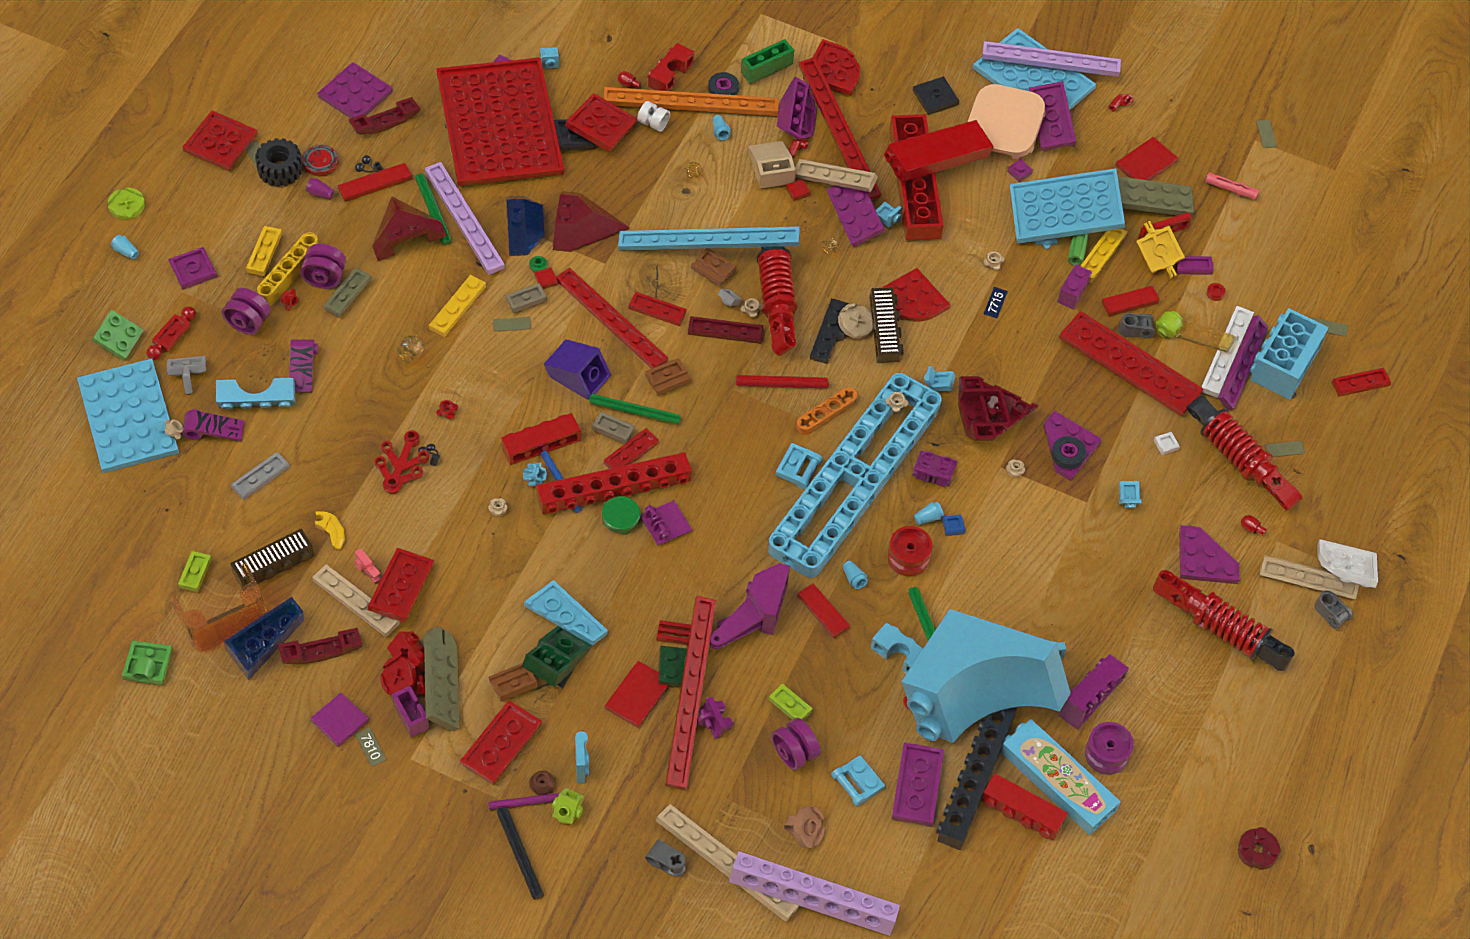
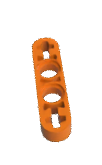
(824, 408)

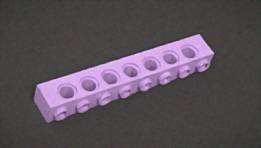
(814, 893)

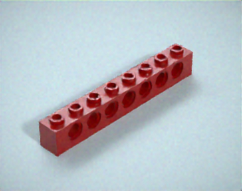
(603, 480)

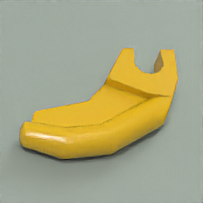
(331, 526)

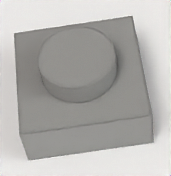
(729, 297)

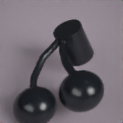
(366, 160)
(435, 457)

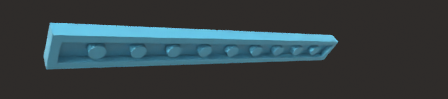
(709, 238)

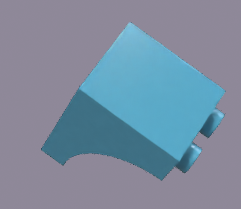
(979, 670)

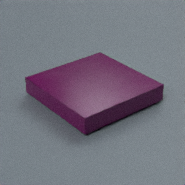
(192, 268)
(339, 719)

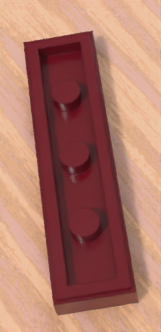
(725, 330)

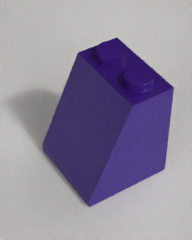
(578, 368)

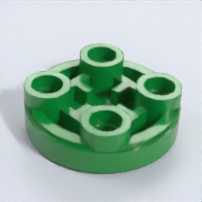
(620, 514)

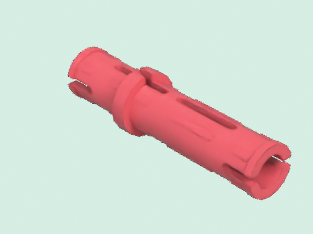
(1227, 184)

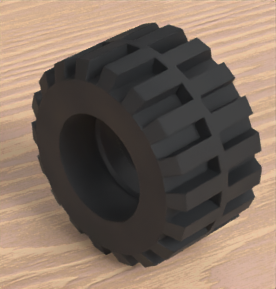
(277, 151)

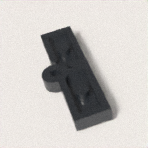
(828, 333)

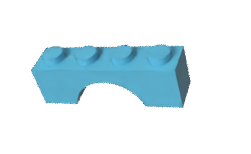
(279, 393)

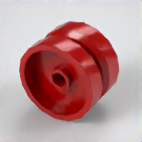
(909, 551)

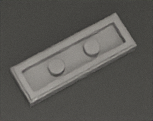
(260, 475)

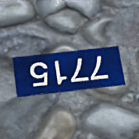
(995, 302)

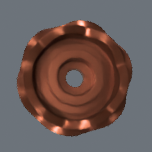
(542, 788)

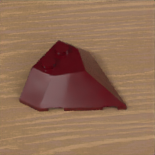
(582, 222)
(401, 224)
(989, 409)

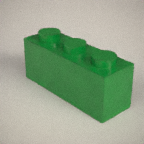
(767, 61)

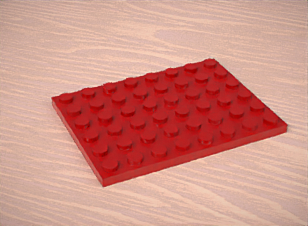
(499, 121)

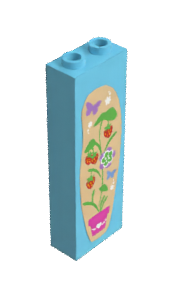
(1059, 776)

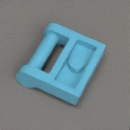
(793, 462)
(582, 756)
(862, 776)

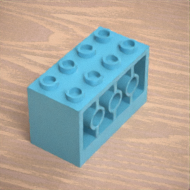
(1288, 353)

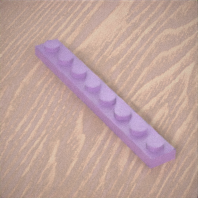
(1051, 58)
(464, 218)

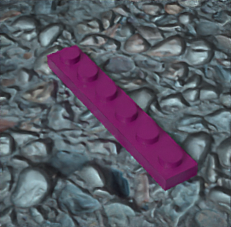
(1243, 362)

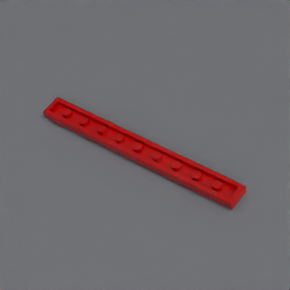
(835, 120)
(690, 693)

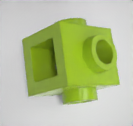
(568, 806)

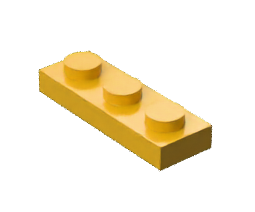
(264, 251)

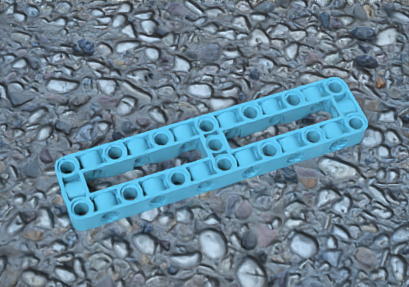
(862, 495)

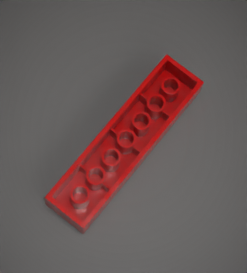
(920, 195)

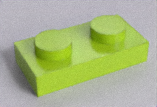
(194, 571)
(790, 703)

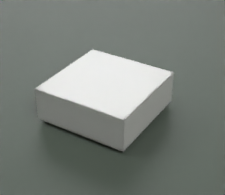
(1166, 443)

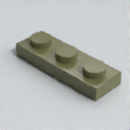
(347, 292)

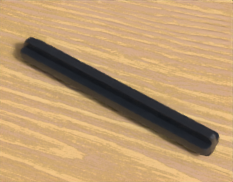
(520, 853)

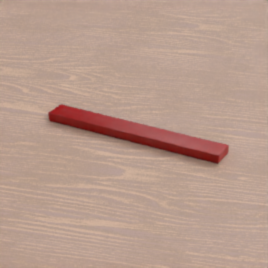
(611, 319)

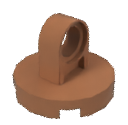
(806, 826)

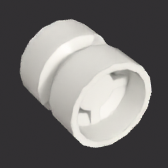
(653, 116)

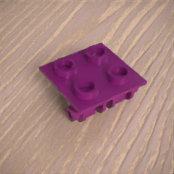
(934, 466)
(665, 522)

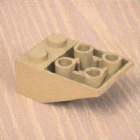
(772, 164)

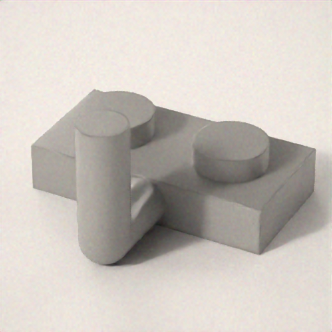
(184, 367)

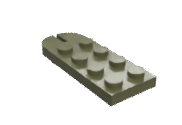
(1155, 196)
(441, 678)

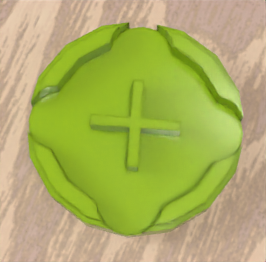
(126, 203)

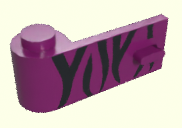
(301, 364)
(201, 423)

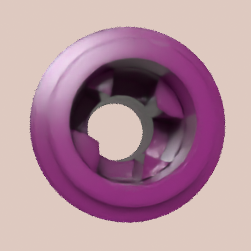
(318, 188)

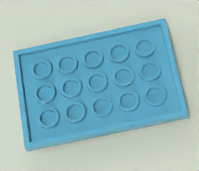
(1025, 76)
(1067, 206)
(127, 415)

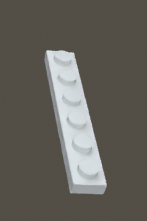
(1222, 361)

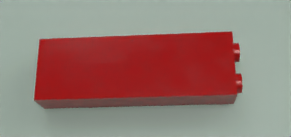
(938, 150)

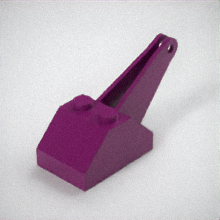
(759, 609)

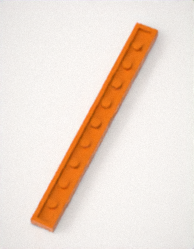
(693, 101)

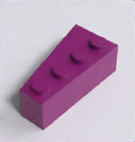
(1093, 691)

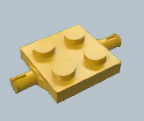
(1160, 249)

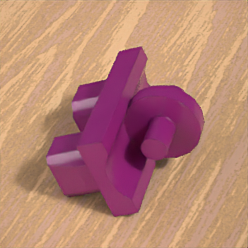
(712, 717)

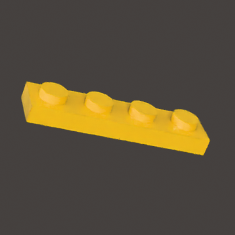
(1103, 251)
(457, 306)

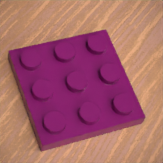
(355, 91)

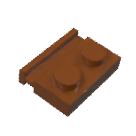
(713, 266)
(668, 376)
(512, 682)

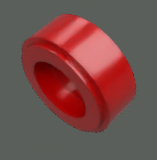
(1215, 292)

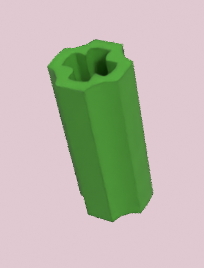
(1077, 249)

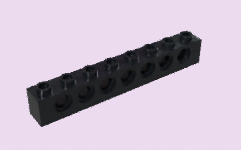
(955, 835)

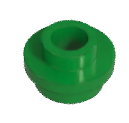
(537, 267)

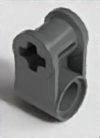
(1136, 325)
(1333, 610)
(664, 856)

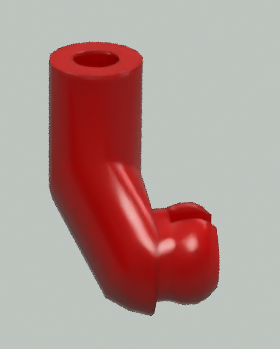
(1120, 100)
(796, 145)

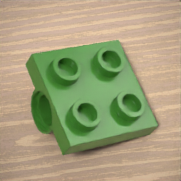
(117, 335)
(147, 662)

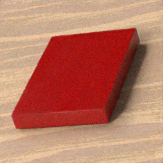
(1147, 160)
(636, 695)

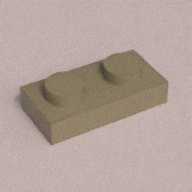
(526, 298)
(613, 427)

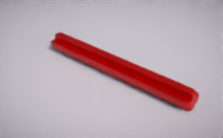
(781, 381)

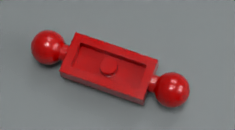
(171, 333)

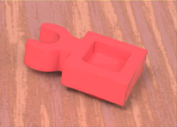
(364, 563)

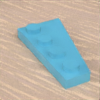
(563, 610)

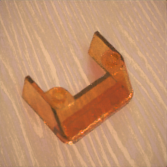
(210, 633)

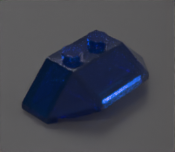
(524, 224)

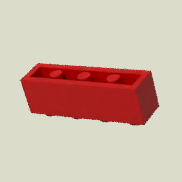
(541, 437)
(1024, 807)

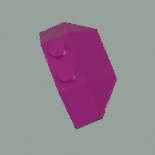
(797, 110)

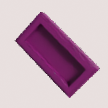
(1195, 265)

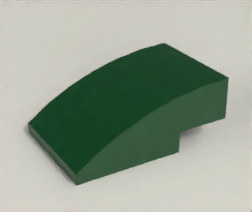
(555, 655)

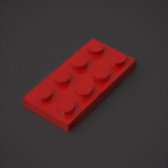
(400, 585)
(501, 742)

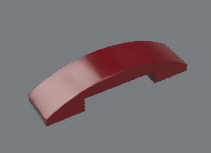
(385, 120)
(320, 649)

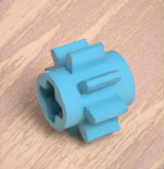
(534, 474)

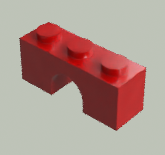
(677, 58)

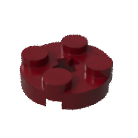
(1264, 839)

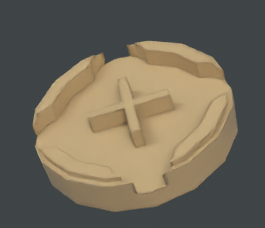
(855, 321)

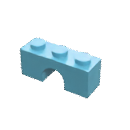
(891, 640)

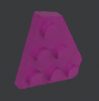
(1060, 426)
(1204, 558)

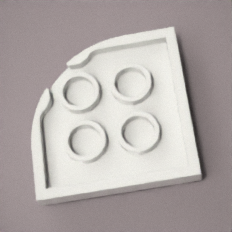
(1349, 563)

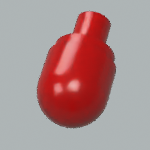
(628, 80)
(1252, 525)

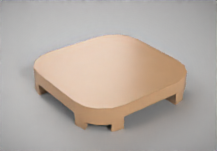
(1009, 118)

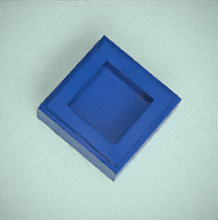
(953, 525)

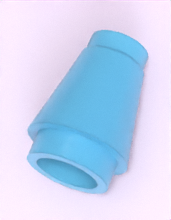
(721, 128)
(124, 246)
(929, 513)
(855, 576)

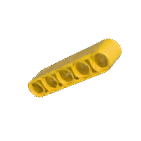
(286, 270)

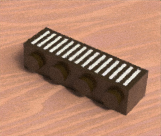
(885, 325)
(274, 557)

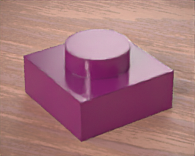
(1020, 170)

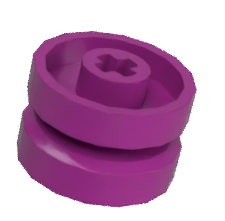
(323, 266)
(246, 311)
(795, 743)
(1109, 748)

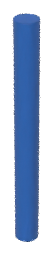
(555, 472)

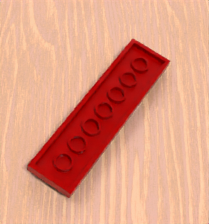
(1130, 363)

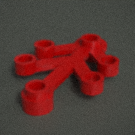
(401, 464)

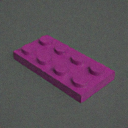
(1057, 126)
(856, 214)
(917, 784)

